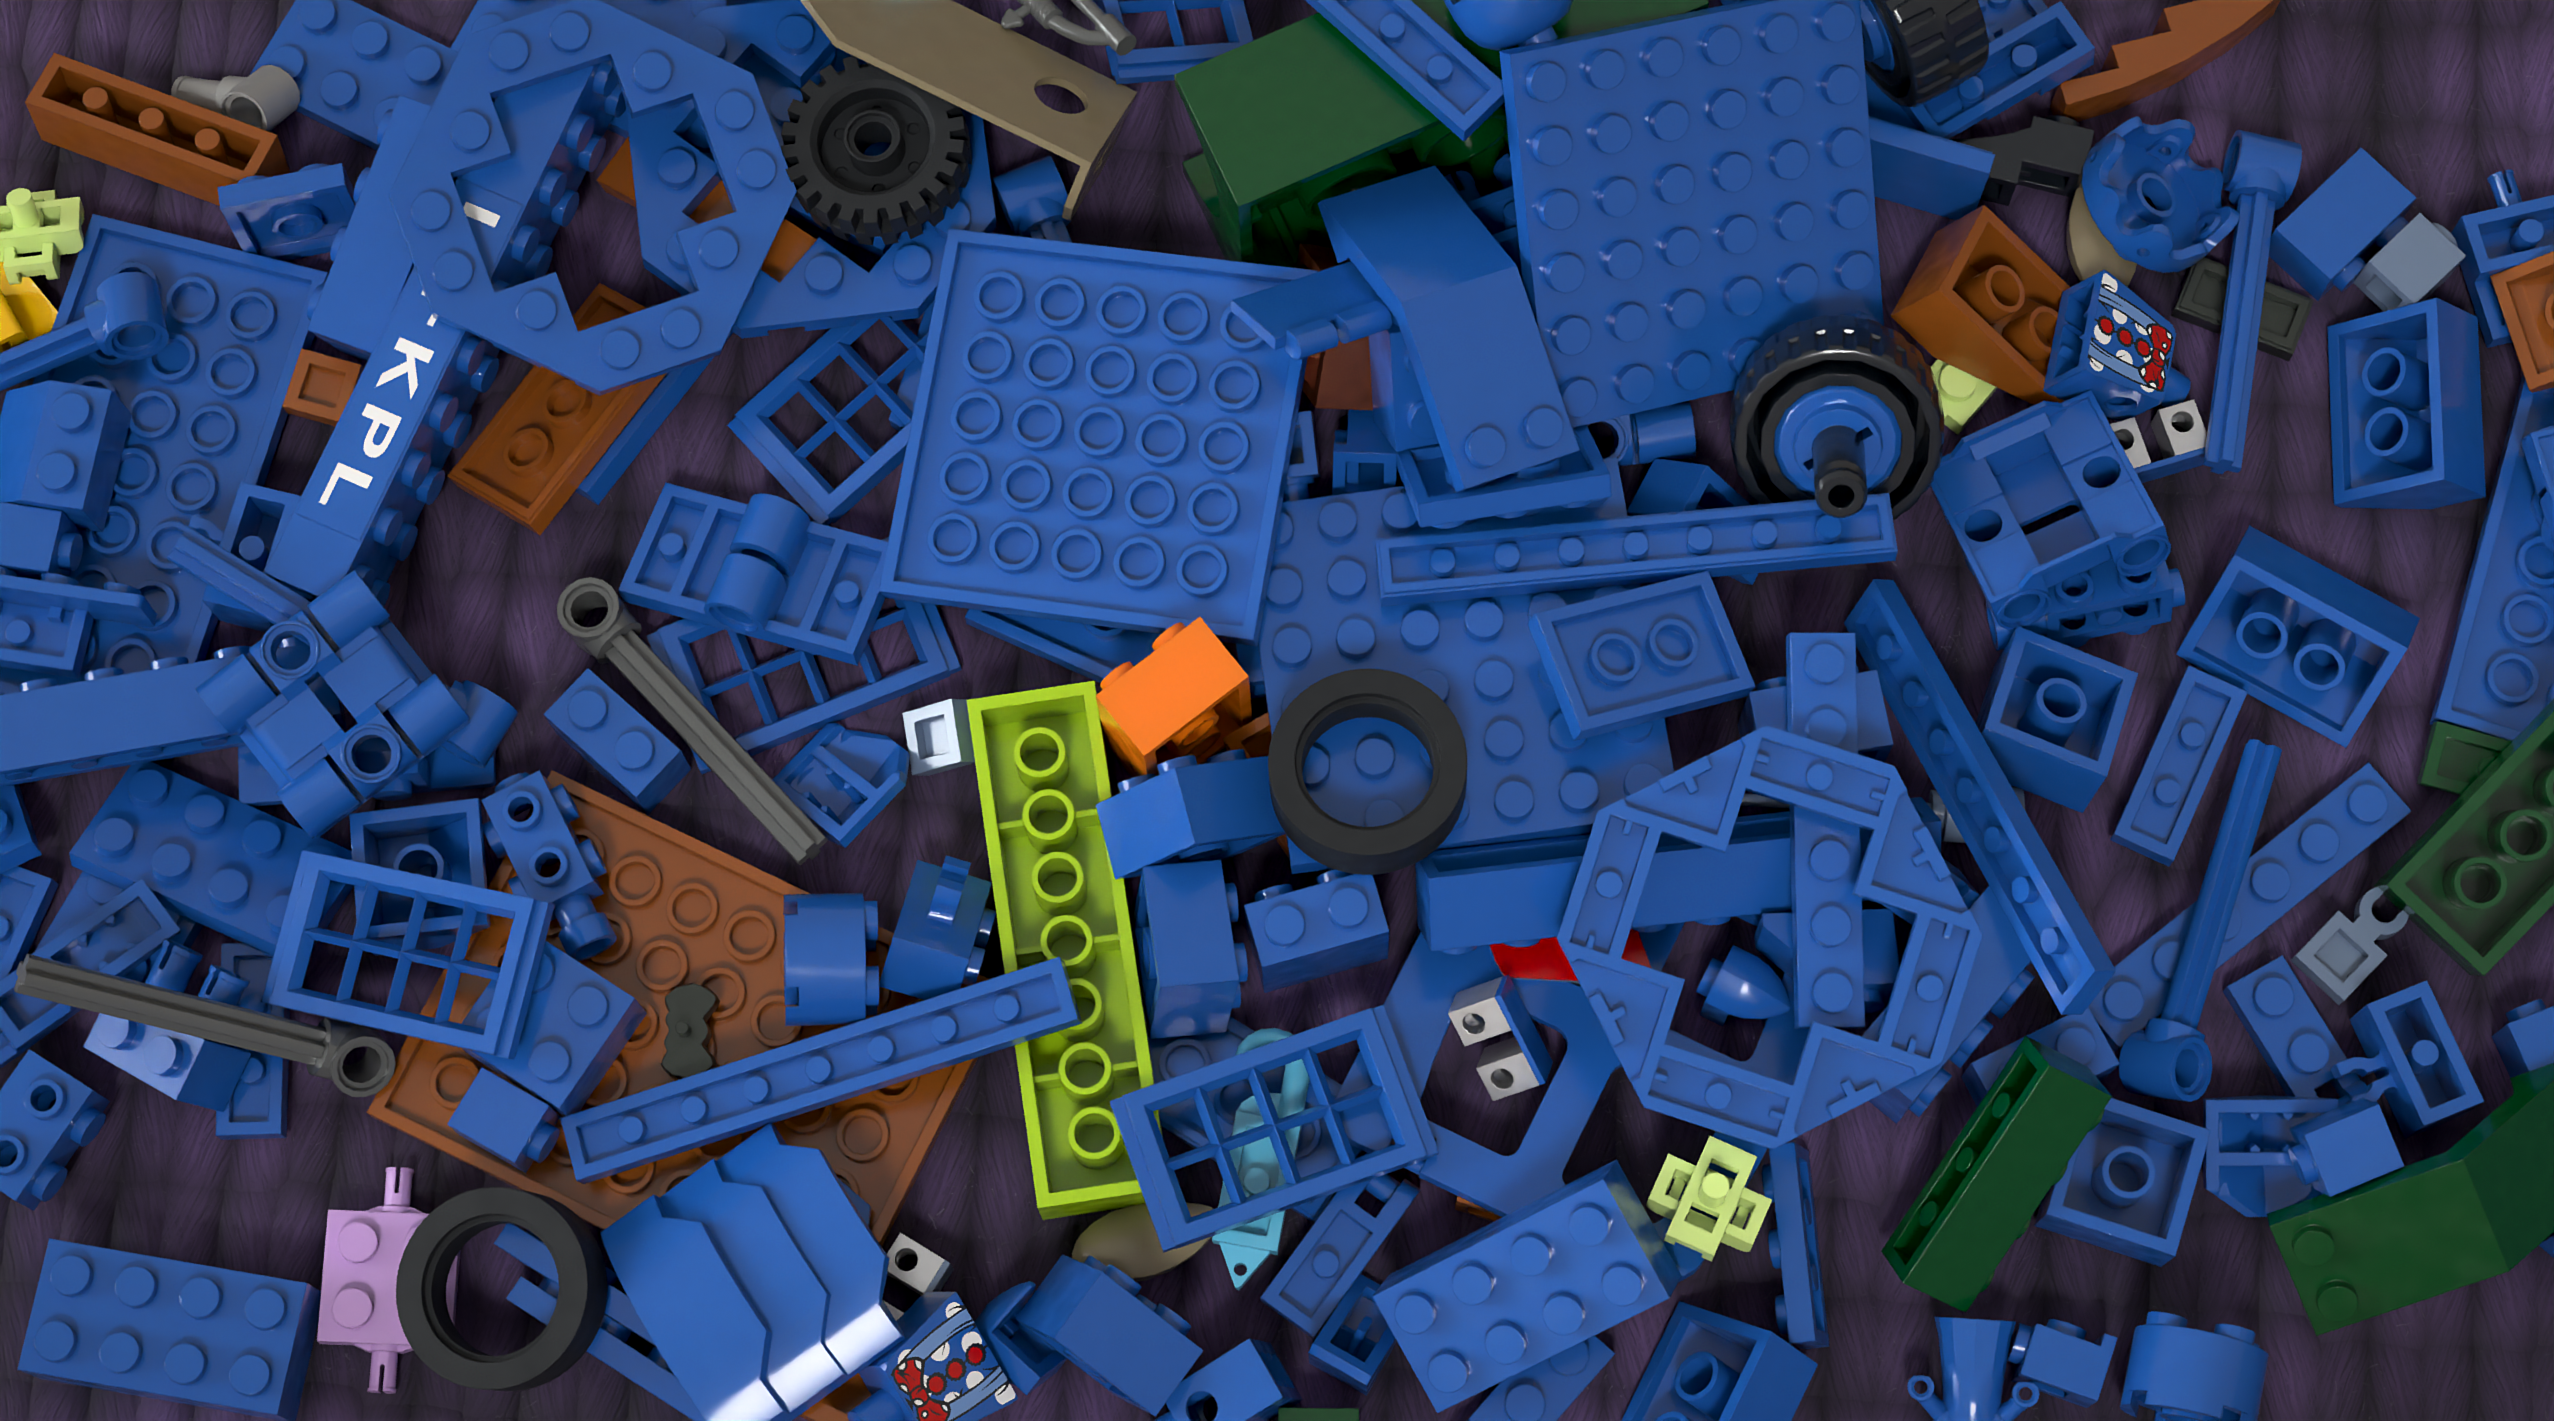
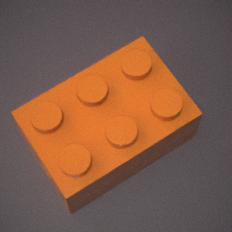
(1174, 700)

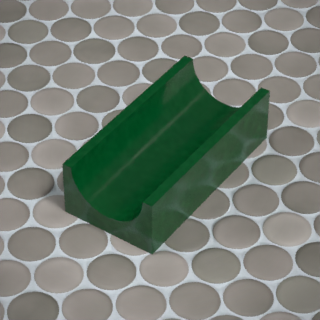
(1319, 118)

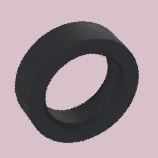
(1374, 695)
(425, 1273)

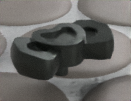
(688, 1032)

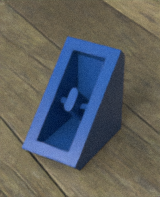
(1354, 1339)

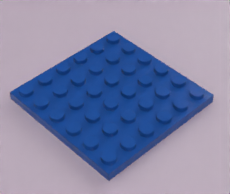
(1690, 195)
(1095, 439)
(1472, 653)

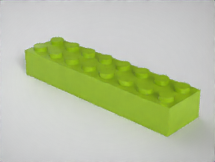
(1058, 897)

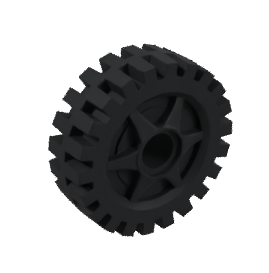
(883, 191)

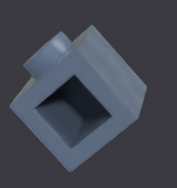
(2410, 265)

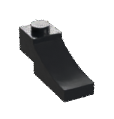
(2040, 157)

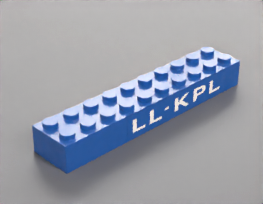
(428, 374)

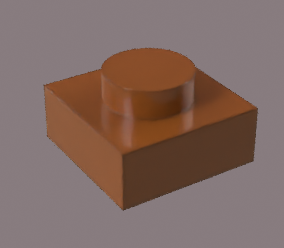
(321, 387)

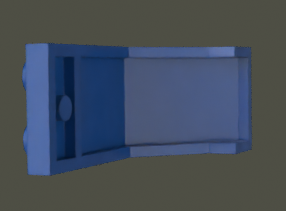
(1460, 323)

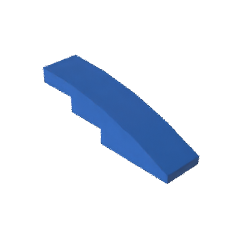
(107, 941)

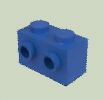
(42, 1126)

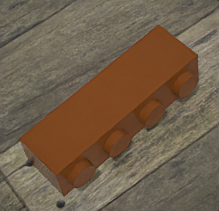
(148, 131)

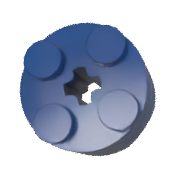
(827, 959)
(2194, 1371)

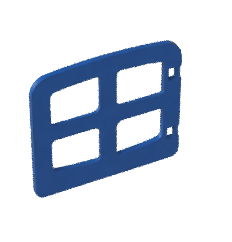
(1501, 1183)

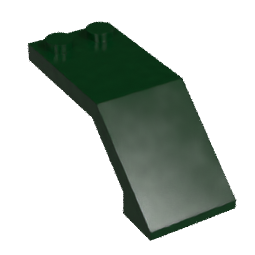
(2431, 1220)

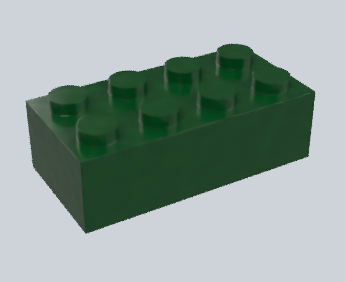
(2488, 858)

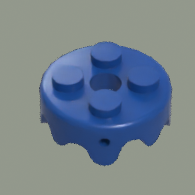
(2155, 163)

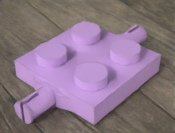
(361, 1279)

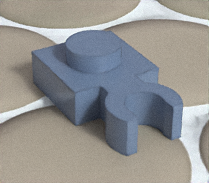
(2345, 951)

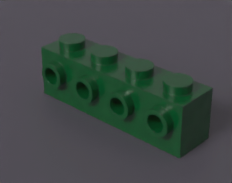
(1996, 1174)

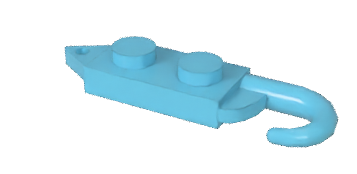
(1259, 1166)

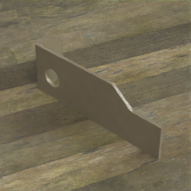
(985, 73)

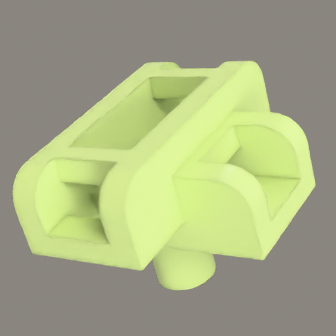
(38, 224)
(1712, 1194)

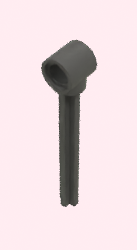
(619, 642)
(318, 1046)

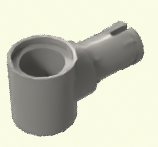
(258, 100)

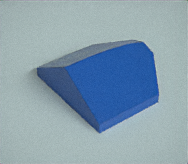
(844, 779)
(2249, 1153)

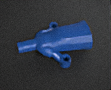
(1973, 1373)

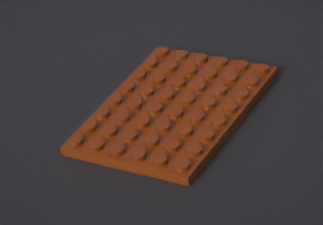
(678, 921)

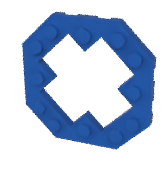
(653, 73)
(824, 284)
(1897, 870)

